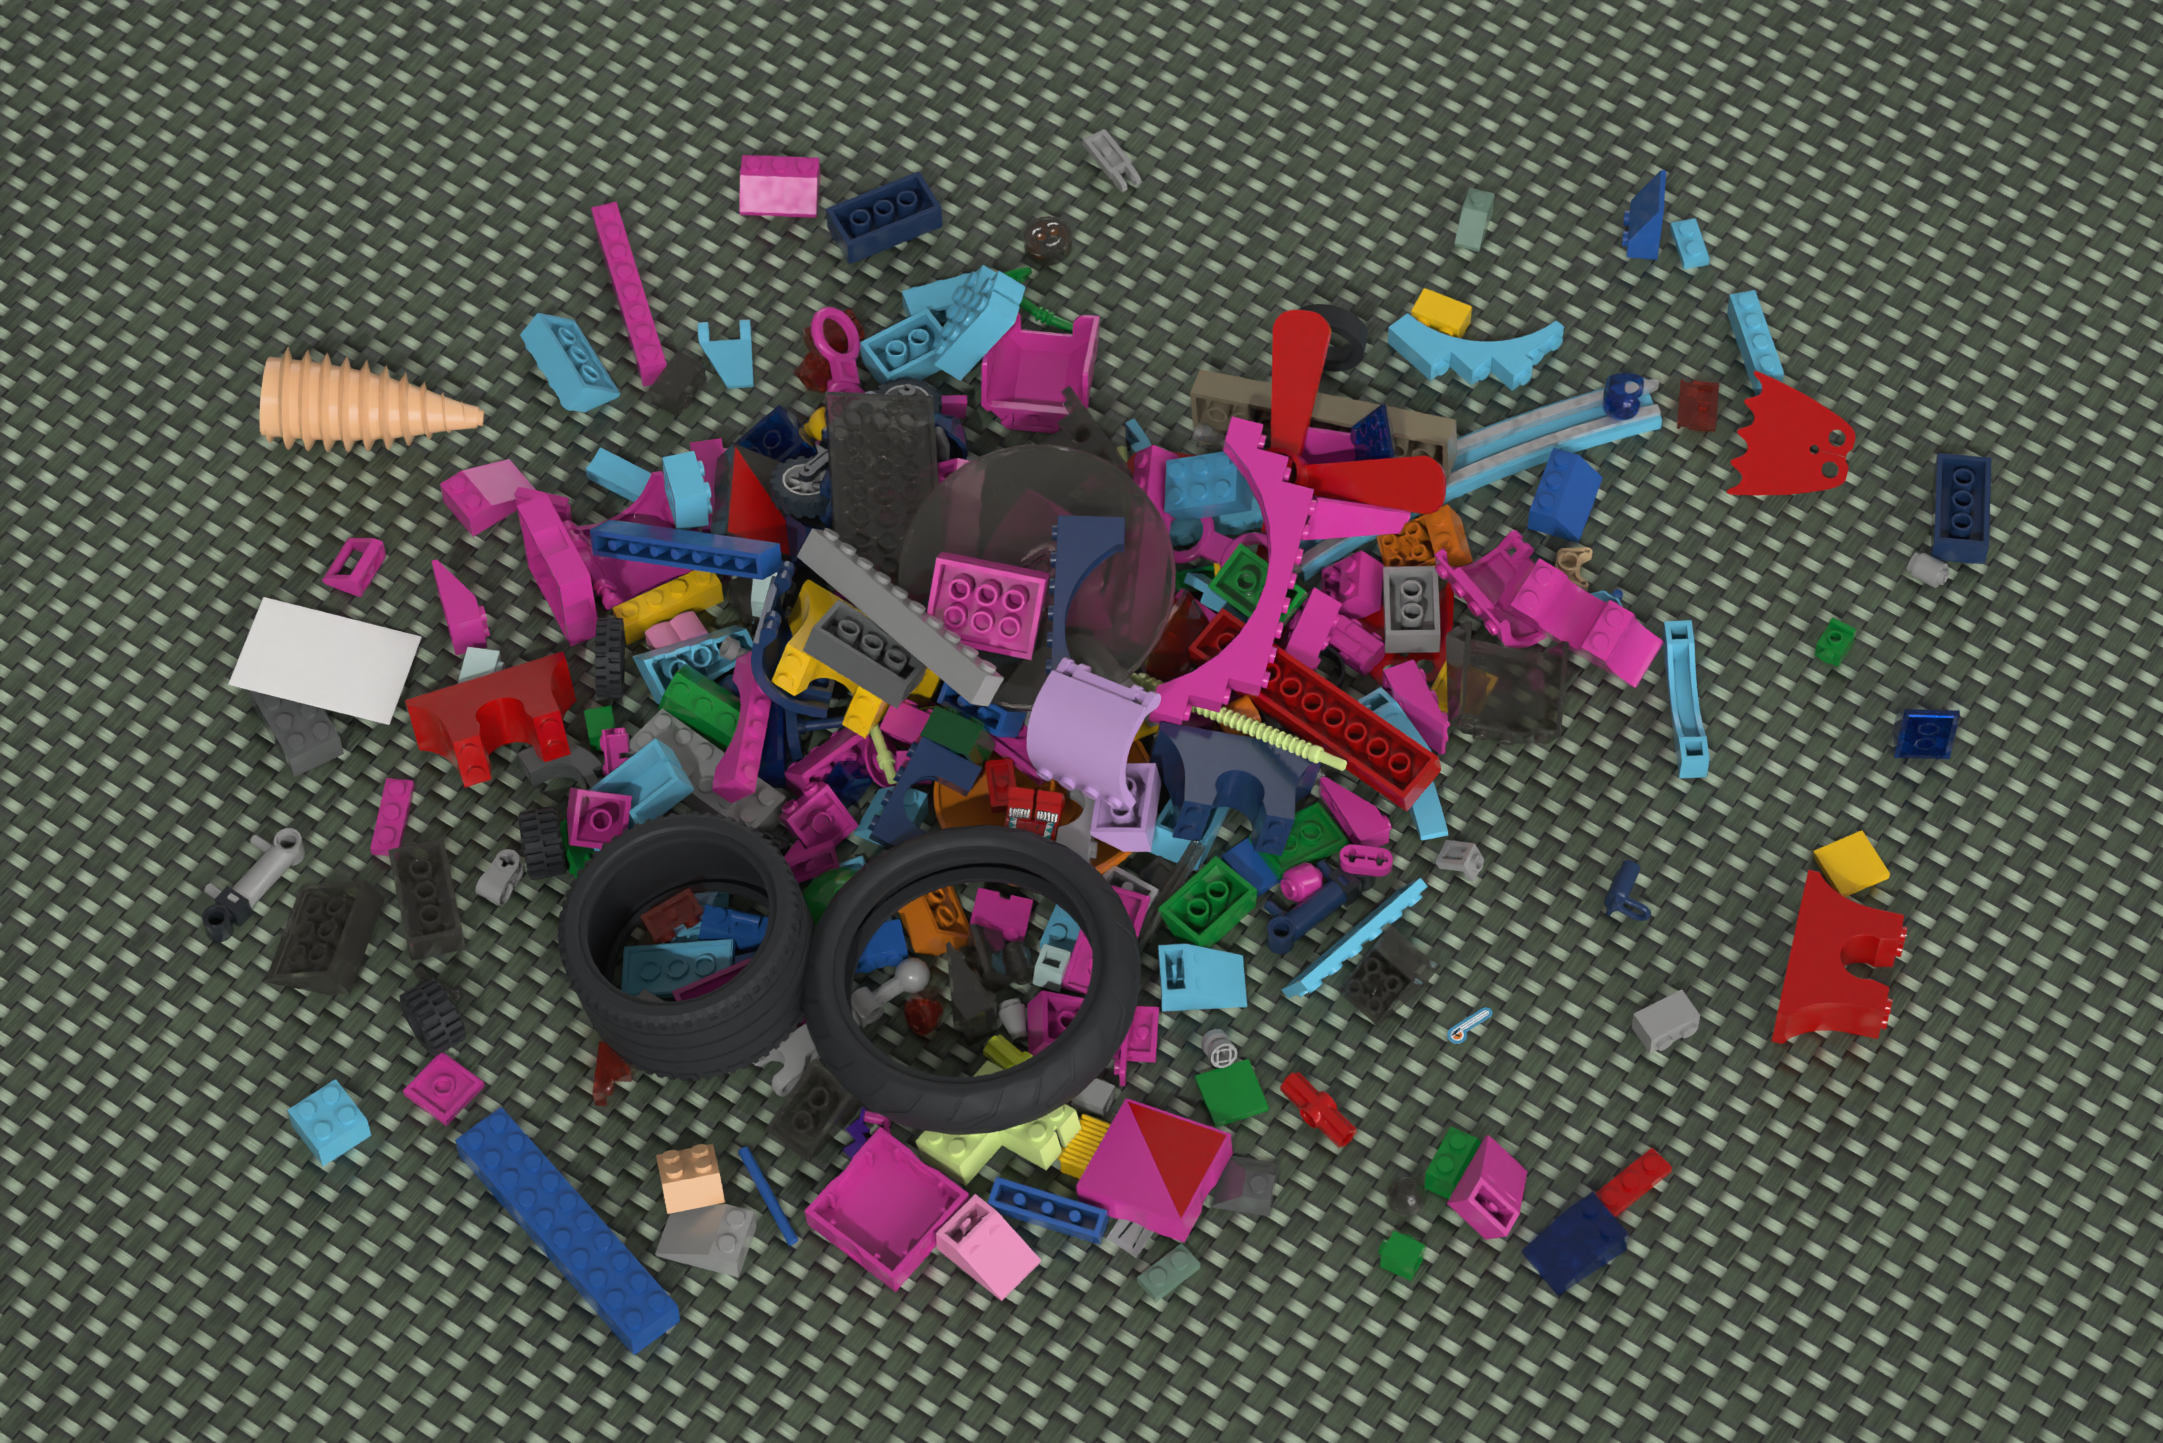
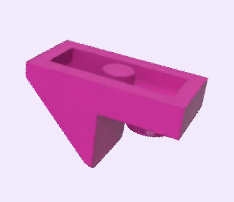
(811, 861)

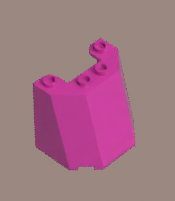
(1030, 370)
(1338, 517)

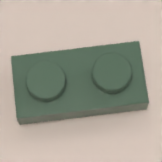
(1168, 1272)

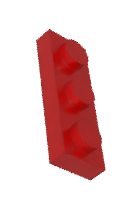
(1634, 1182)

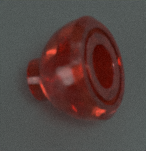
(922, 1014)

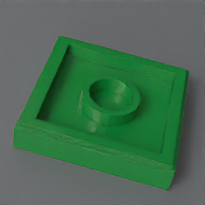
(1231, 1093)

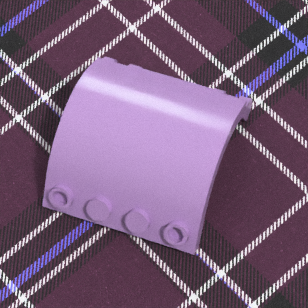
(1085, 732)

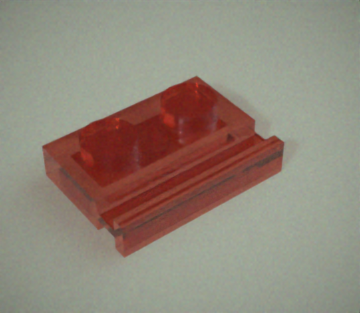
(1698, 405)

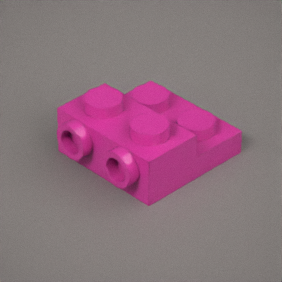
(817, 816)

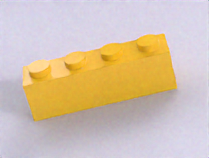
(687, 593)

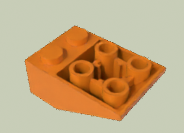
(1424, 538)

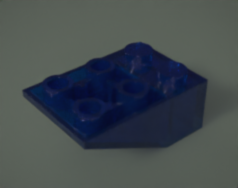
(1374, 436)

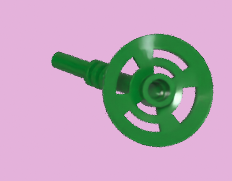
(1020, 276)

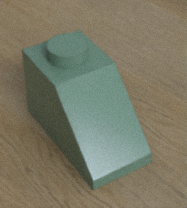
(1474, 219)

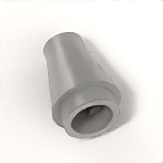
(1014, 1019)

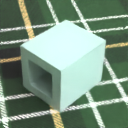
(1051, 967)

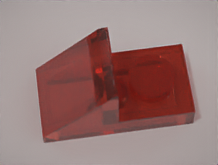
(608, 1069)

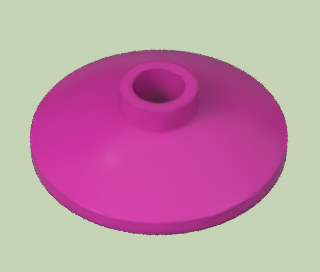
(871, 762)

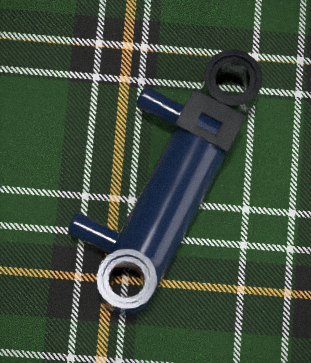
(1340, 890)

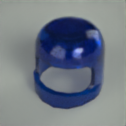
(1616, 401)

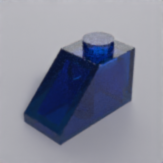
(848, 781)

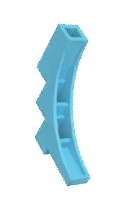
(1472, 360)

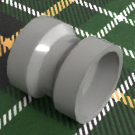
(1219, 1048)

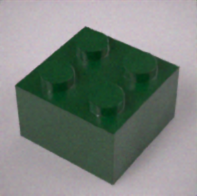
(959, 735)

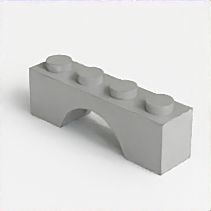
(1077, 834)

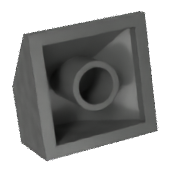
(1247, 1186)

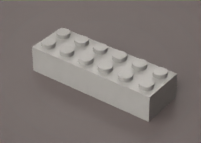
(699, 762)

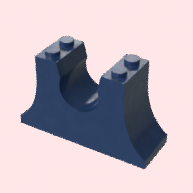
(1232, 771)

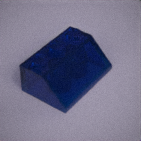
(773, 756)

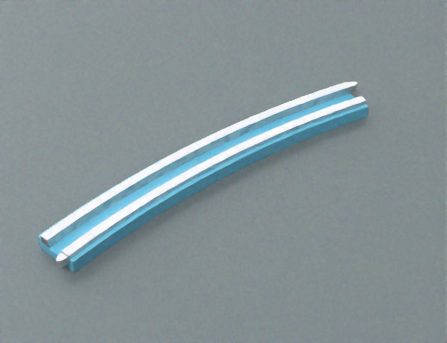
(1511, 448)

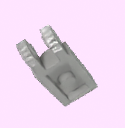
(1111, 159)

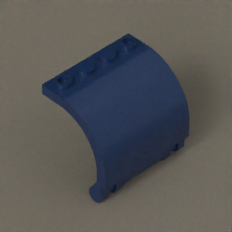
(768, 647)

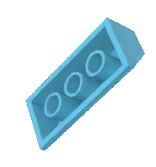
(568, 363)

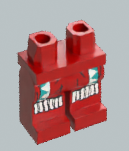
(1047, 814)

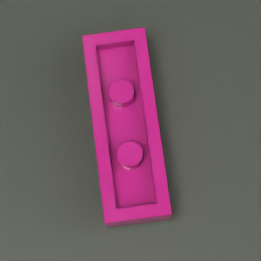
(392, 816)

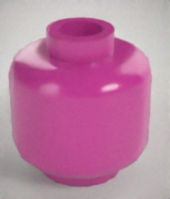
(1301, 881)

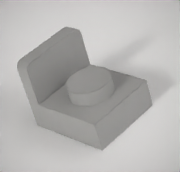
(1461, 857)

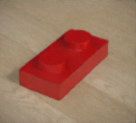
(999, 779)

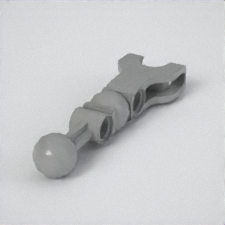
(798, 1050)

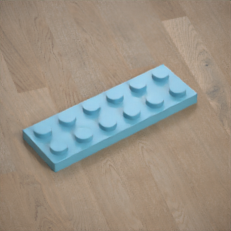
(1351, 942)

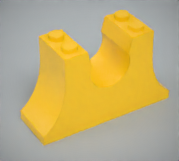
(799, 668)

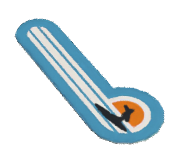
(1458, 1033)

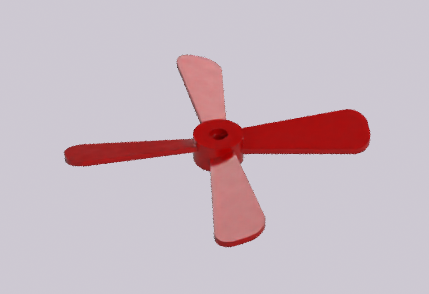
(1298, 360)

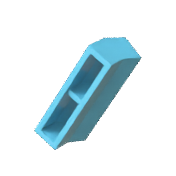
(617, 475)

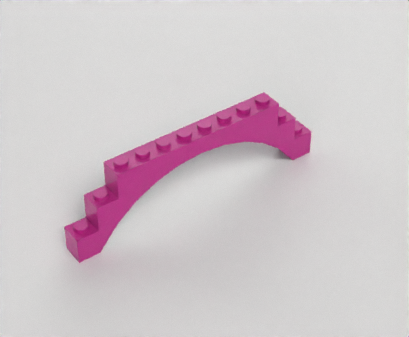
(1245, 659)

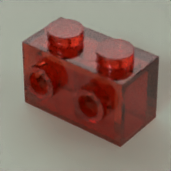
(672, 915)

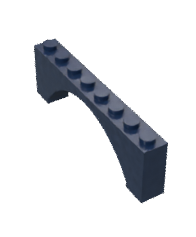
(1081, 548)

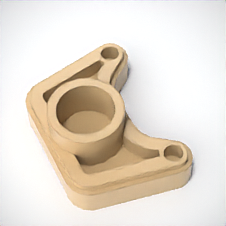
(1570, 561)

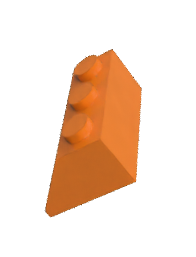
(935, 921)

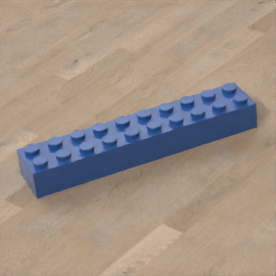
(568, 1231)

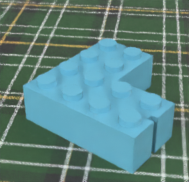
(977, 319)
(652, 780)

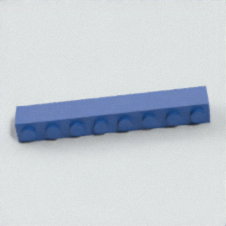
(686, 549)

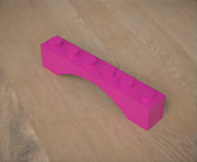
(739, 767)

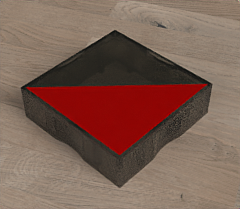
(745, 502)

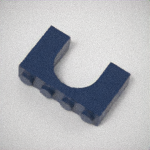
(926, 762)

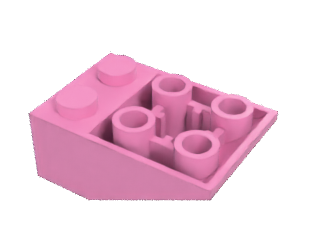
(986, 1247)

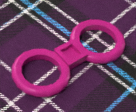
(842, 365)
(1215, 546)

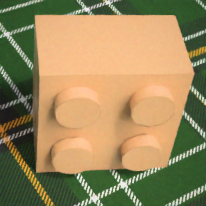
(690, 1178)

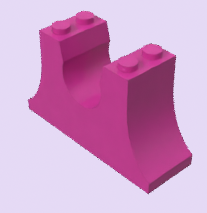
(1594, 628)

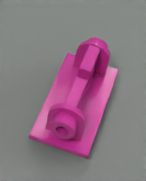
(613, 743)

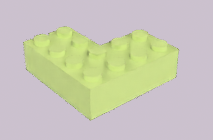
(965, 1155)

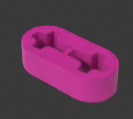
(1366, 860)

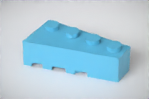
(700, 653)

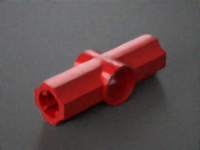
(1318, 1109)

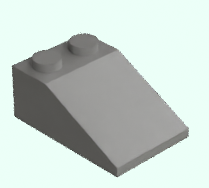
(709, 1237)

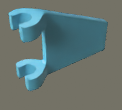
(730, 357)

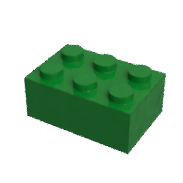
(1243, 581)

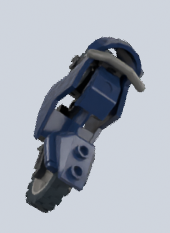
(811, 478)

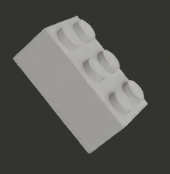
(1411, 609)

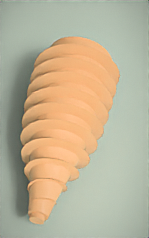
(351, 405)

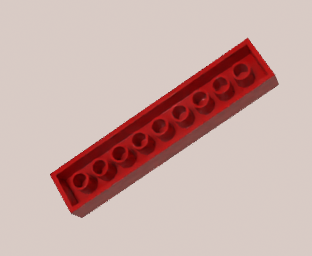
(1330, 719)

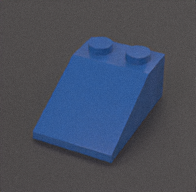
(1645, 220)

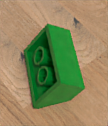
(702, 706)
(1208, 905)

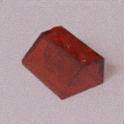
(1171, 655)

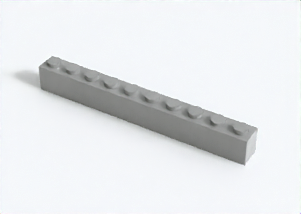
(901, 617)

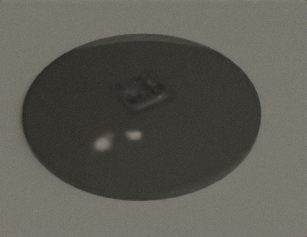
(1005, 513)

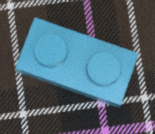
(1689, 243)

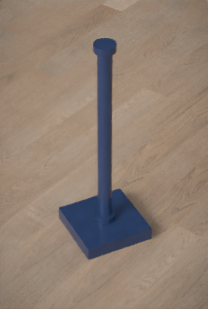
(798, 726)

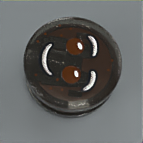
(1047, 240)

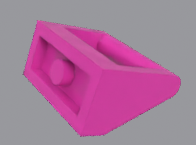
(365, 569)

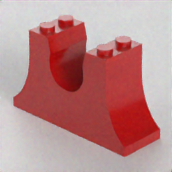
(495, 710)
(1816, 986)

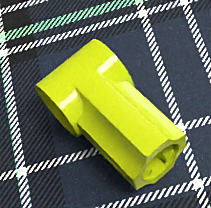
(1003, 1053)

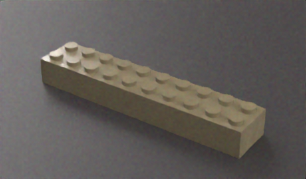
(1221, 396)

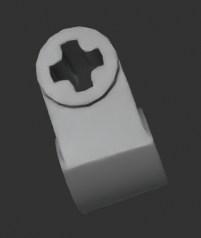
(501, 877)

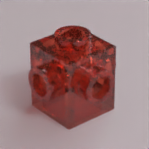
(814, 372)

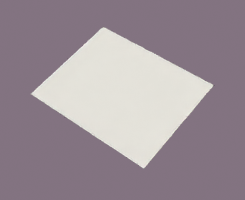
(325, 661)

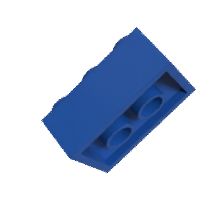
(1564, 496)

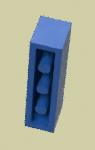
(1048, 1210)

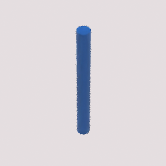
(768, 1196)

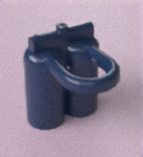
(1620, 892)

